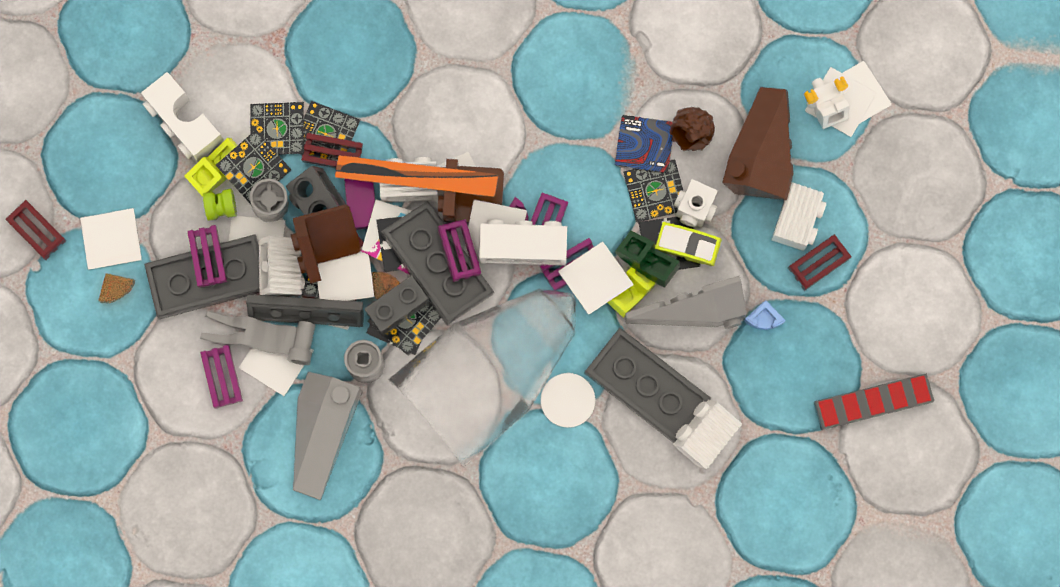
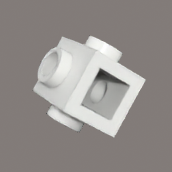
(698, 195)

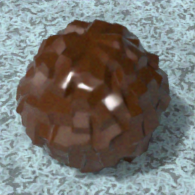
(692, 128)

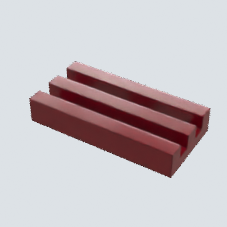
(308, 147)
(51, 246)
(800, 276)

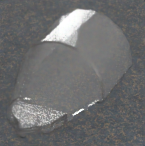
(488, 369)

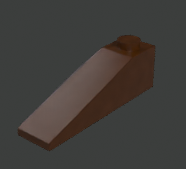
(761, 154)

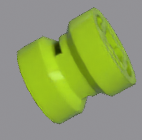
(219, 204)

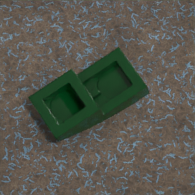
(645, 259)

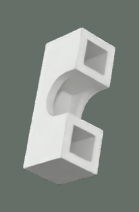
(165, 99)

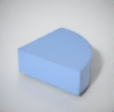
(764, 317)

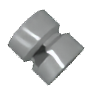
(269, 200)
(364, 361)

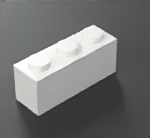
(523, 243)

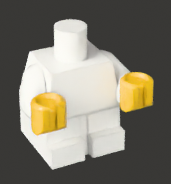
(828, 101)

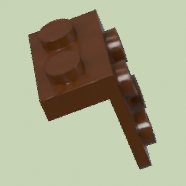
(458, 205)
(323, 238)

